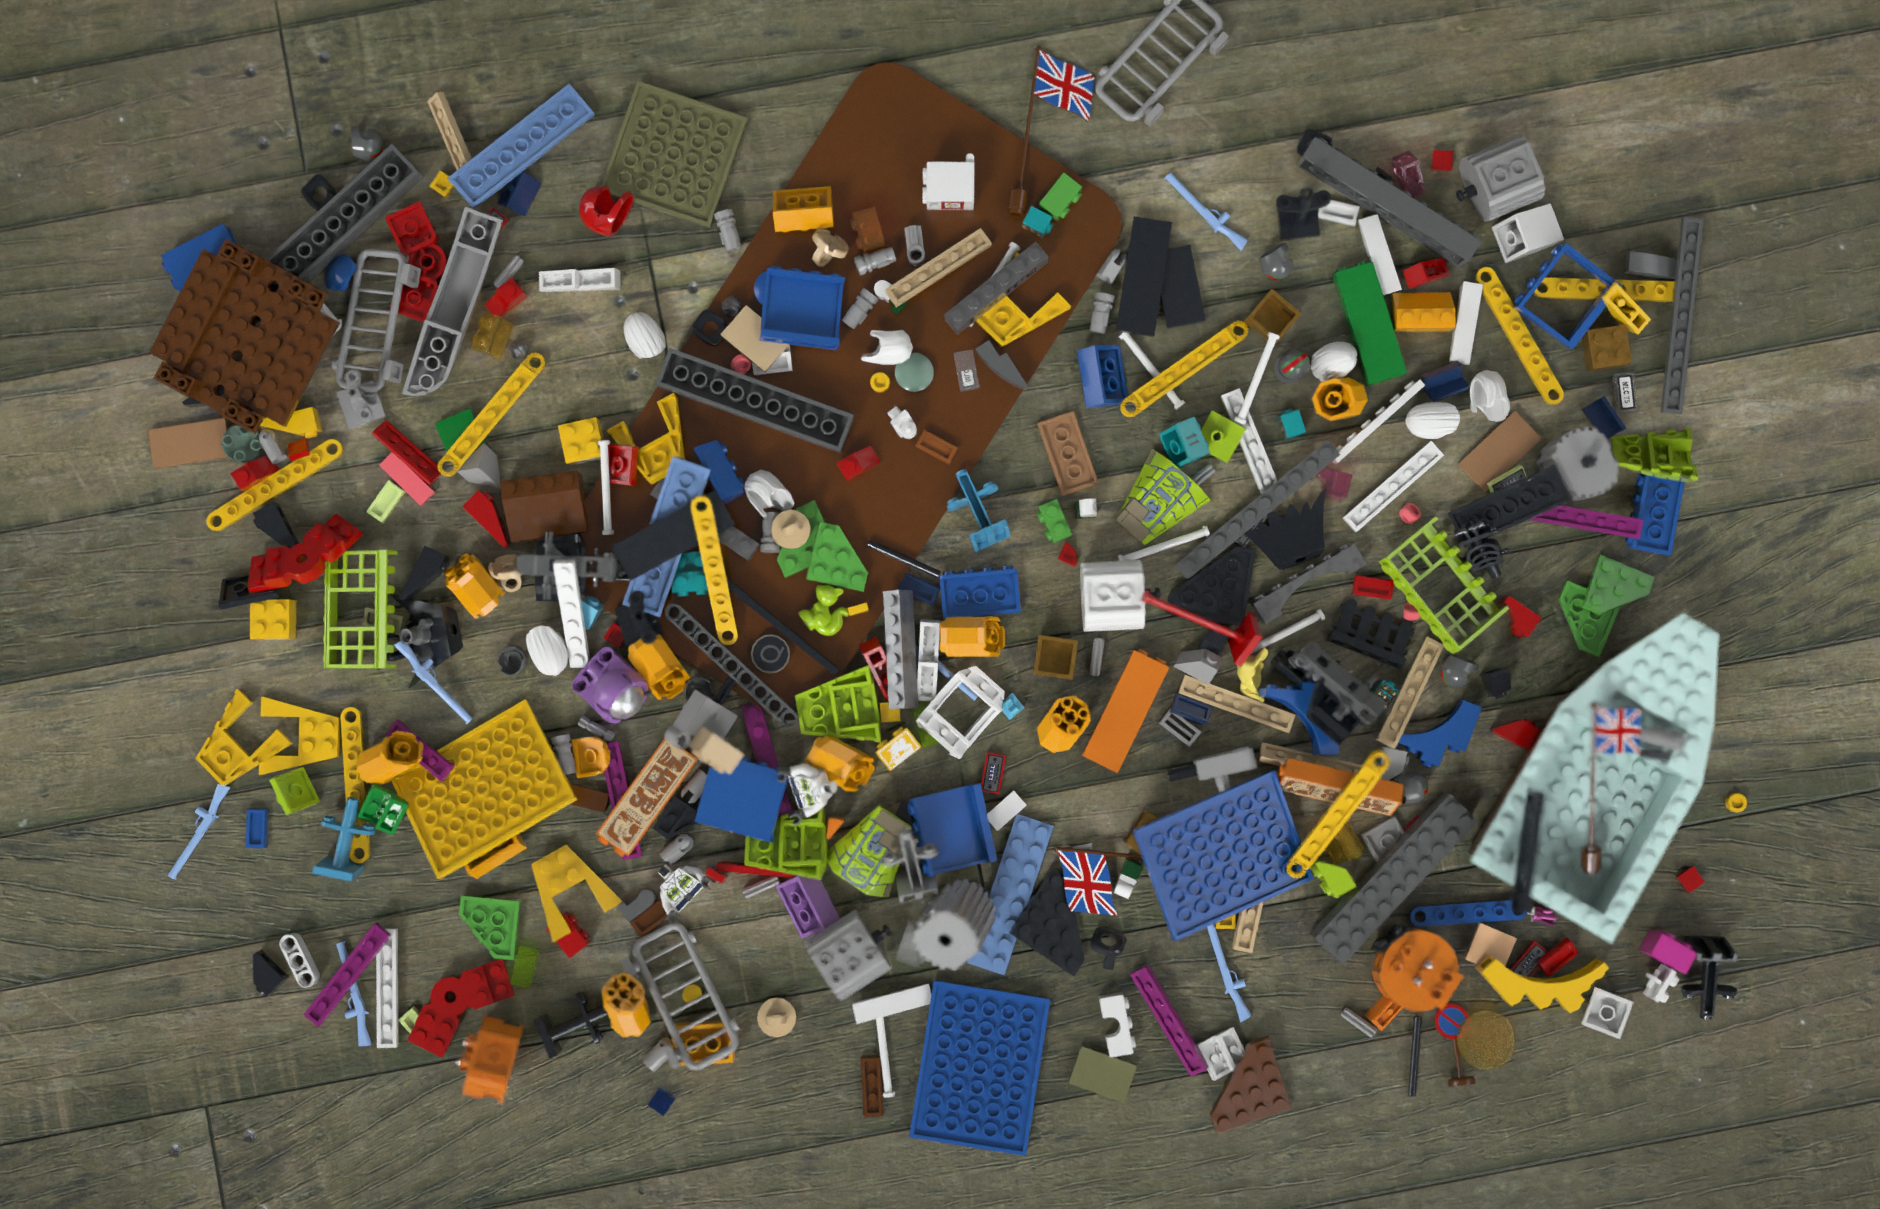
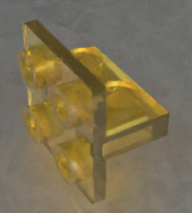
(491, 336)
(1345, 845)

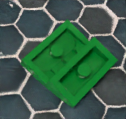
(453, 426)
(383, 809)

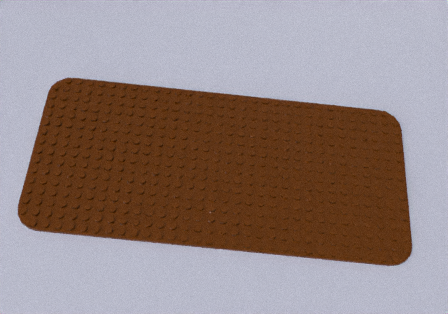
(870, 158)

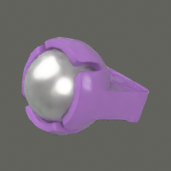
(611, 686)

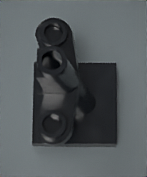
(1299, 214)
(637, 623)
(1710, 951)
(550, 1035)

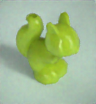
(820, 617)

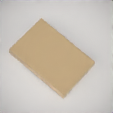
(745, 335)

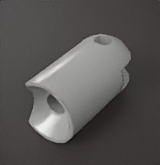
(1110, 269)
(271, 445)
(695, 786)
(676, 848)
(657, 1056)

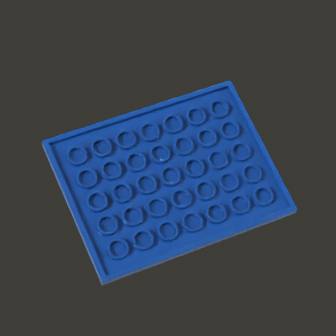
(1221, 854)
(979, 1067)

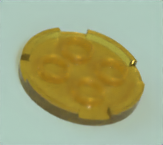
(1485, 1040)

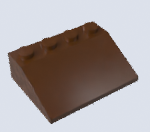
(544, 505)

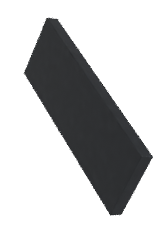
(1143, 276)
(1515, 502)
(667, 537)
(1527, 851)

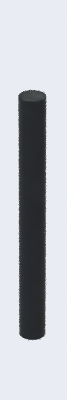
(904, 559)
(1414, 1056)

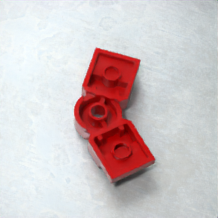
(419, 242)
(304, 560)
(474, 989)

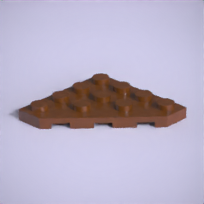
(1253, 1089)

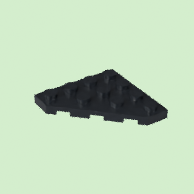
(1218, 590)
(1050, 925)

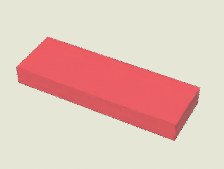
(407, 479)

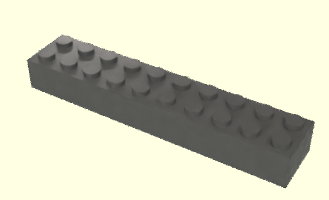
(1389, 202)
(346, 216)
(755, 400)
(1393, 877)

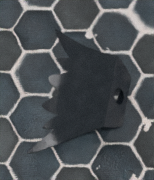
(1293, 538)
(442, 643)

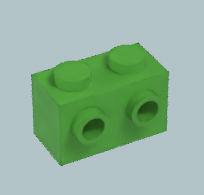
(1060, 197)
(1054, 520)

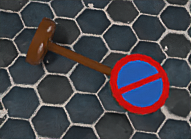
(1447, 1024)

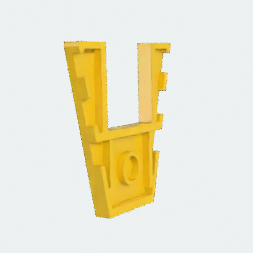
(1007, 322)
(656, 456)
(317, 736)
(224, 756)
(557, 874)

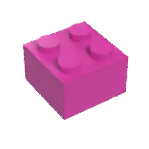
(1668, 951)

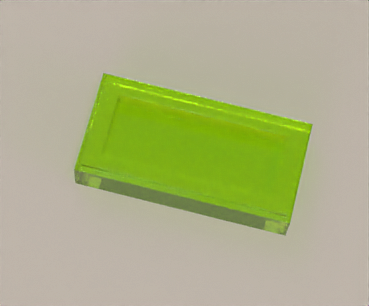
(524, 966)

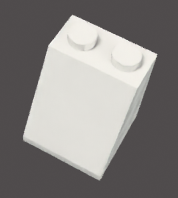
(1527, 232)

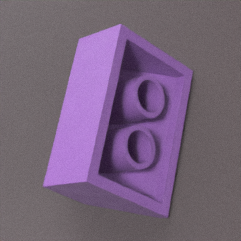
(807, 904)

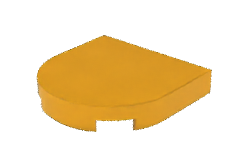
(590, 756)

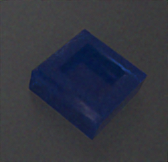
(661, 1101)

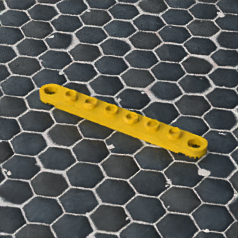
(1591, 288)
(1519, 336)
(1184, 368)
(491, 414)
(274, 485)
(714, 570)
(354, 786)
(1338, 814)

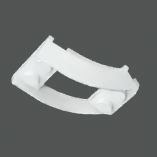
(945, 732)

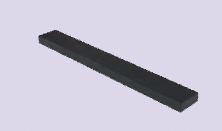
(782, 627)

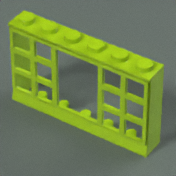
(1461, 569)
(381, 609)

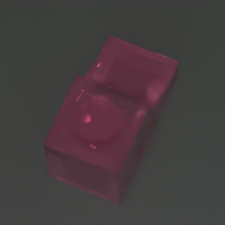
(1409, 173)
(1335, 483)

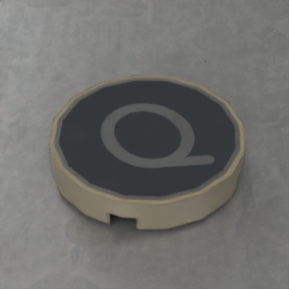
(770, 654)

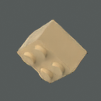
(715, 751)

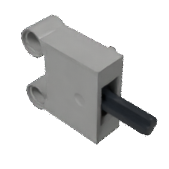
(702, 712)
(1217, 766)

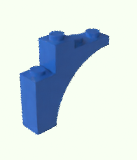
(1298, 700)
(1452, 732)

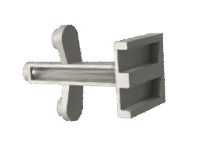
(359, 406)
(913, 880)

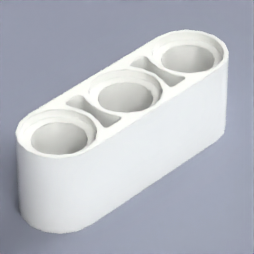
(291, 955)

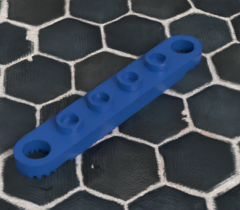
(1465, 913)

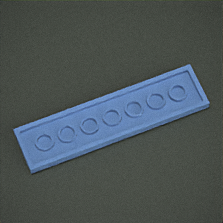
(521, 146)
(680, 487)
(1013, 889)

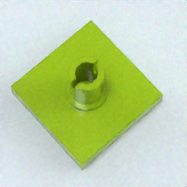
(1222, 436)
(294, 791)

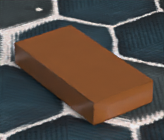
(936, 447)

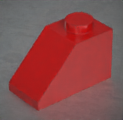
(858, 463)
(254, 473)
(1517, 732)

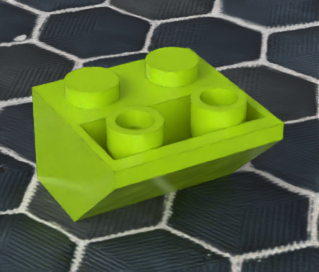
(1334, 878)

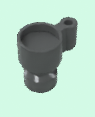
(417, 634)

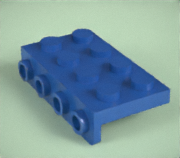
(1659, 507)
(980, 592)

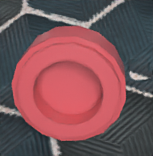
(740, 364)
(1410, 513)
(1410, 612)

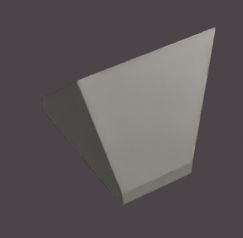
(482, 468)

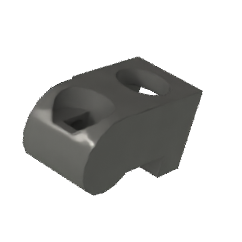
(641, 903)

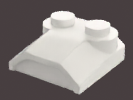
(1607, 1013)

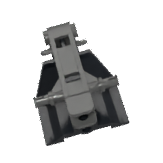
(567, 548)
(1337, 698)

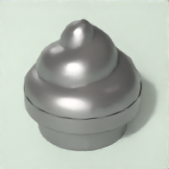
(731, 306)
(518, 350)

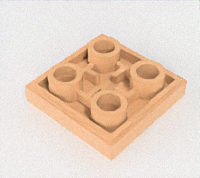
(1489, 941)

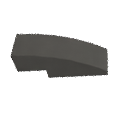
(1650, 265)
(1000, 365)

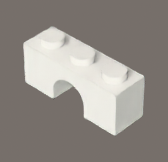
(1120, 1042)

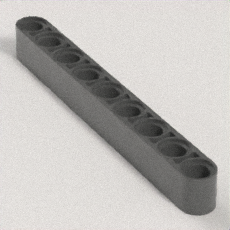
(722, 662)

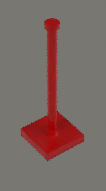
(1241, 640)

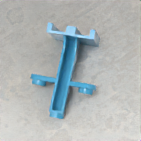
(988, 533)
(340, 866)

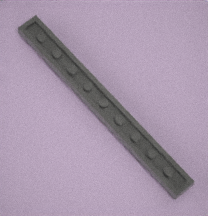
(1681, 315)
(1257, 509)

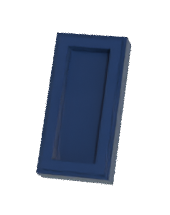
(921, 589)
(1191, 709)

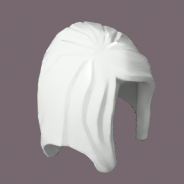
(644, 335)
(893, 348)
(1333, 361)
(1490, 395)
(1432, 420)
(767, 491)
(547, 650)

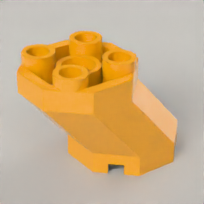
(1339, 398)
(473, 585)
(971, 636)
(658, 667)
(1063, 724)
(390, 757)
(841, 762)
(626, 1005)

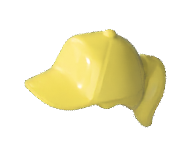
(1250, 674)

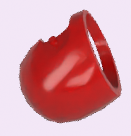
(603, 214)

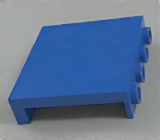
(183, 258)
(801, 308)
(743, 800)
(956, 826)

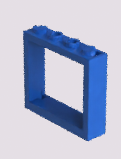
(1592, 313)

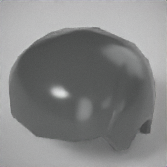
(512, 660)
(701, 685)

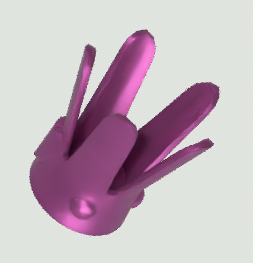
(1543, 915)

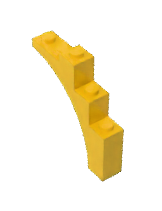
(1539, 991)

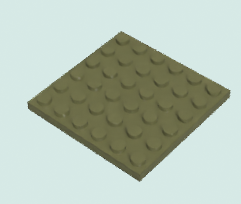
(674, 154)

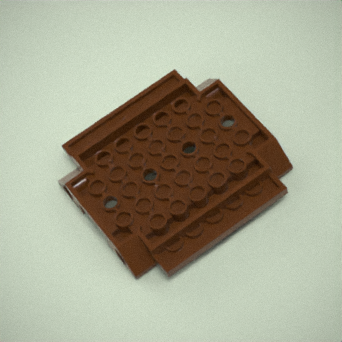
(216, 321)

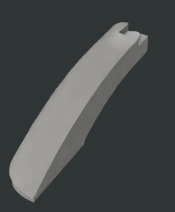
(453, 302)

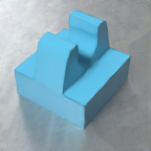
(1011, 706)

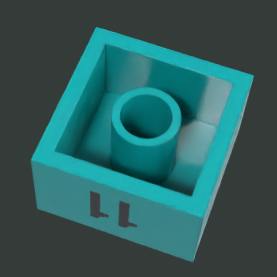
(1184, 442)

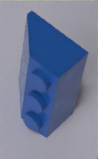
(1102, 375)
(722, 470)

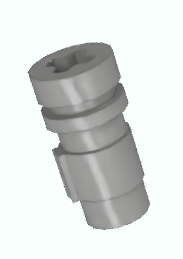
(729, 232)
(874, 260)
(858, 310)
(1101, 312)
(768, 544)
(1659, 736)
(563, 753)

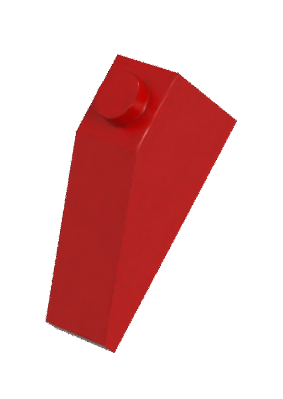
(486, 513)
(877, 662)

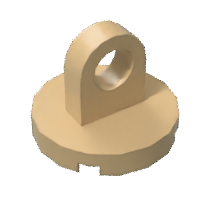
(828, 247)
(790, 529)
(506, 568)
(776, 1017)

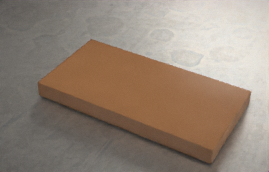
(187, 443)
(1499, 450)
(1067, 453)

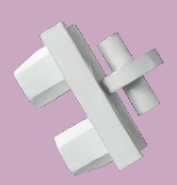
(902, 423)
(1659, 983)

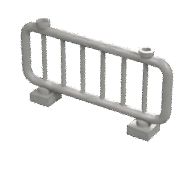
(1153, 113)
(389, 370)
(640, 965)

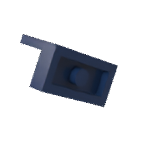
(520, 193)
(1444, 382)
(1604, 417)

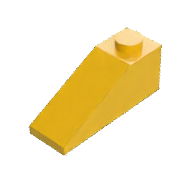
(1624, 309)
(302, 423)

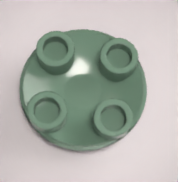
(914, 373)
(241, 444)

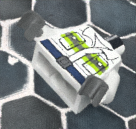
(809, 788)
(681, 888)

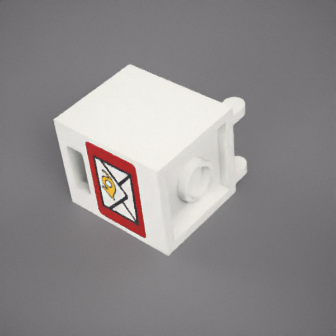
(949, 185)

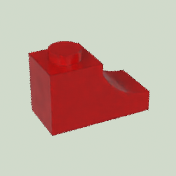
(1426, 272)
(506, 298)
(1521, 618)

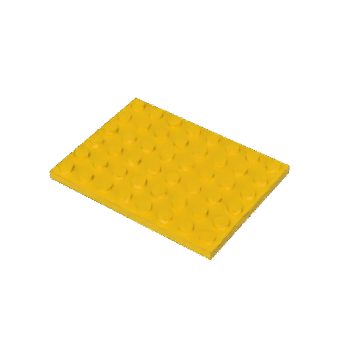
(497, 789)

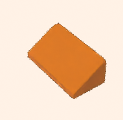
(833, 824)
(1383, 1012)

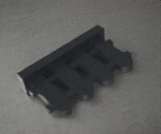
(1358, 642)

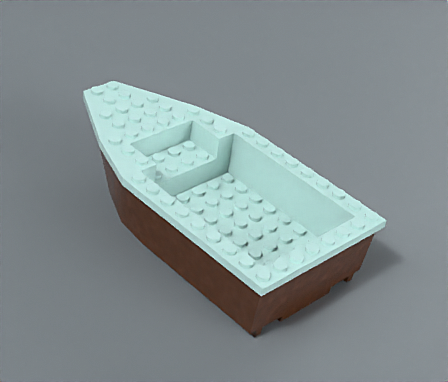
(1635, 797)

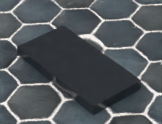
(1180, 289)

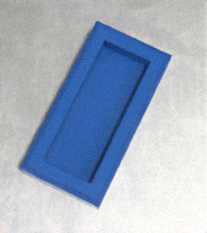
(256, 828)

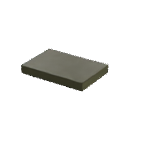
(1102, 1074)

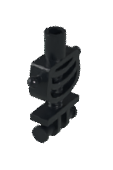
(1487, 551)

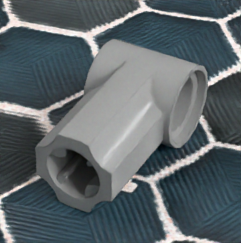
(915, 244)

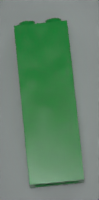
(1369, 323)

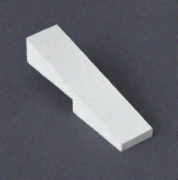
(1379, 253)
(579, 280)
(1466, 322)
(928, 659)
(891, 1003)

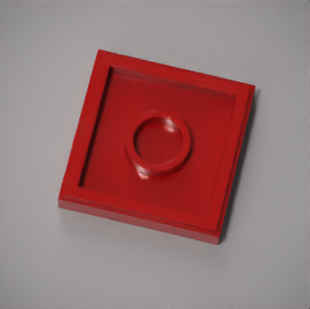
(622, 464)

